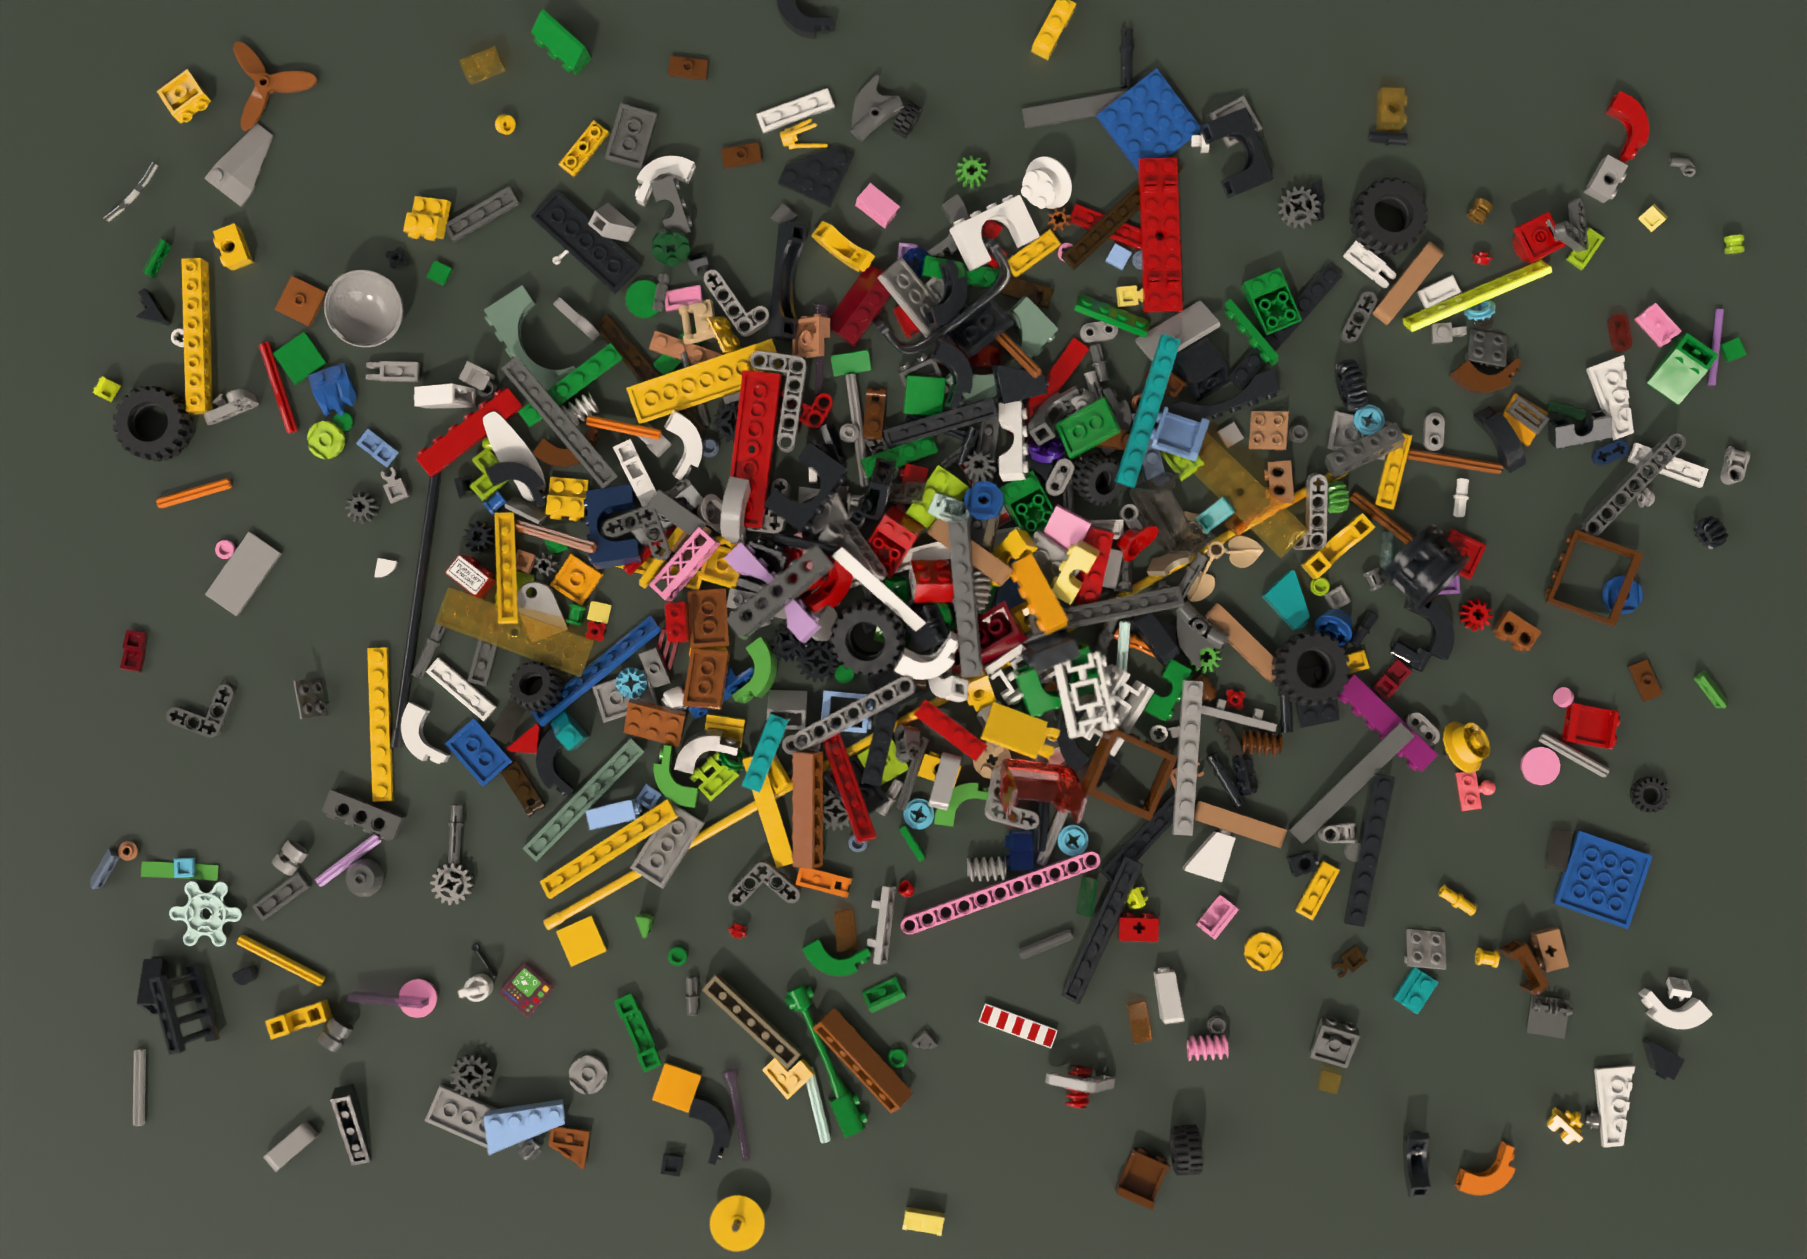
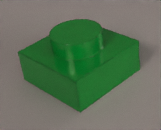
(555, 548)

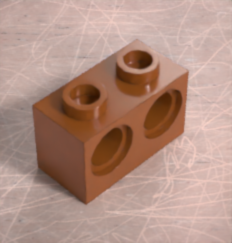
(1518, 627)

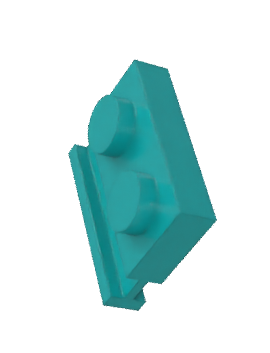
(1415, 990)

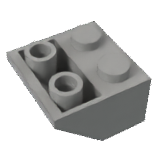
(789, 705)

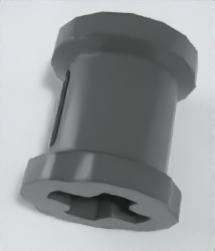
(1375, 573)

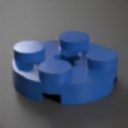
(988, 510)
(1611, 590)

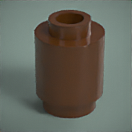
(1208, 687)

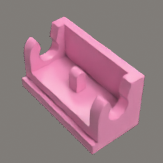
(877, 205)
(1657, 325)
(1217, 916)

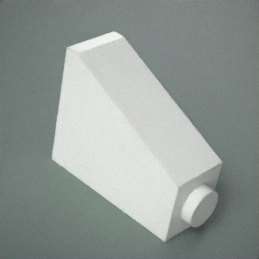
(445, 396)
(1212, 856)
(1168, 995)

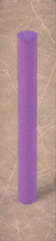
(1716, 345)

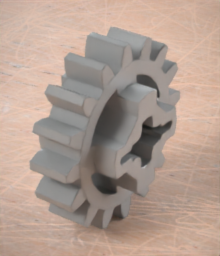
(449, 876)

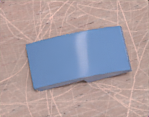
(377, 447)
(651, 797)

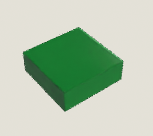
(439, 273)
(1732, 350)

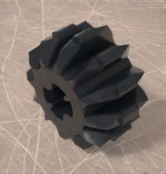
(1710, 532)
(472, 536)

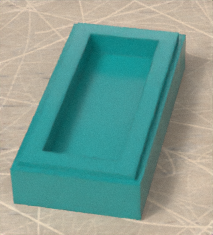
(1215, 514)

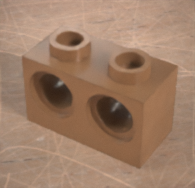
(1282, 482)

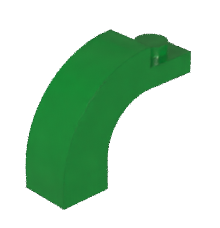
(833, 965)

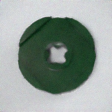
(670, 256)

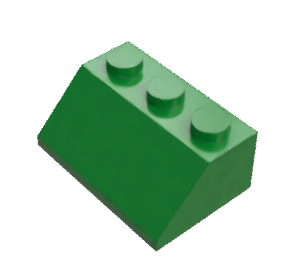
(559, 43)

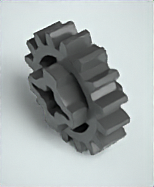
(1302, 201)
(835, 818)
(473, 1064)

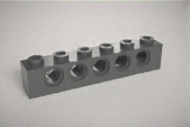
(821, 566)

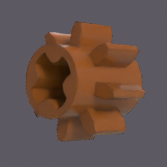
(1057, 214)

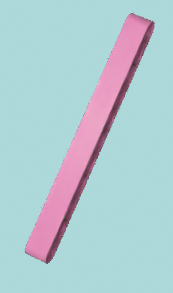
(1010, 893)

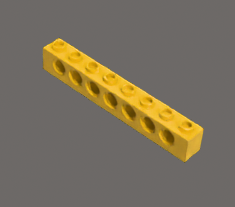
(197, 335)

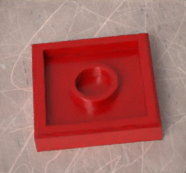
(1470, 547)

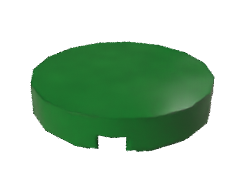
(640, 299)

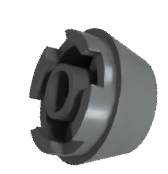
(364, 877)

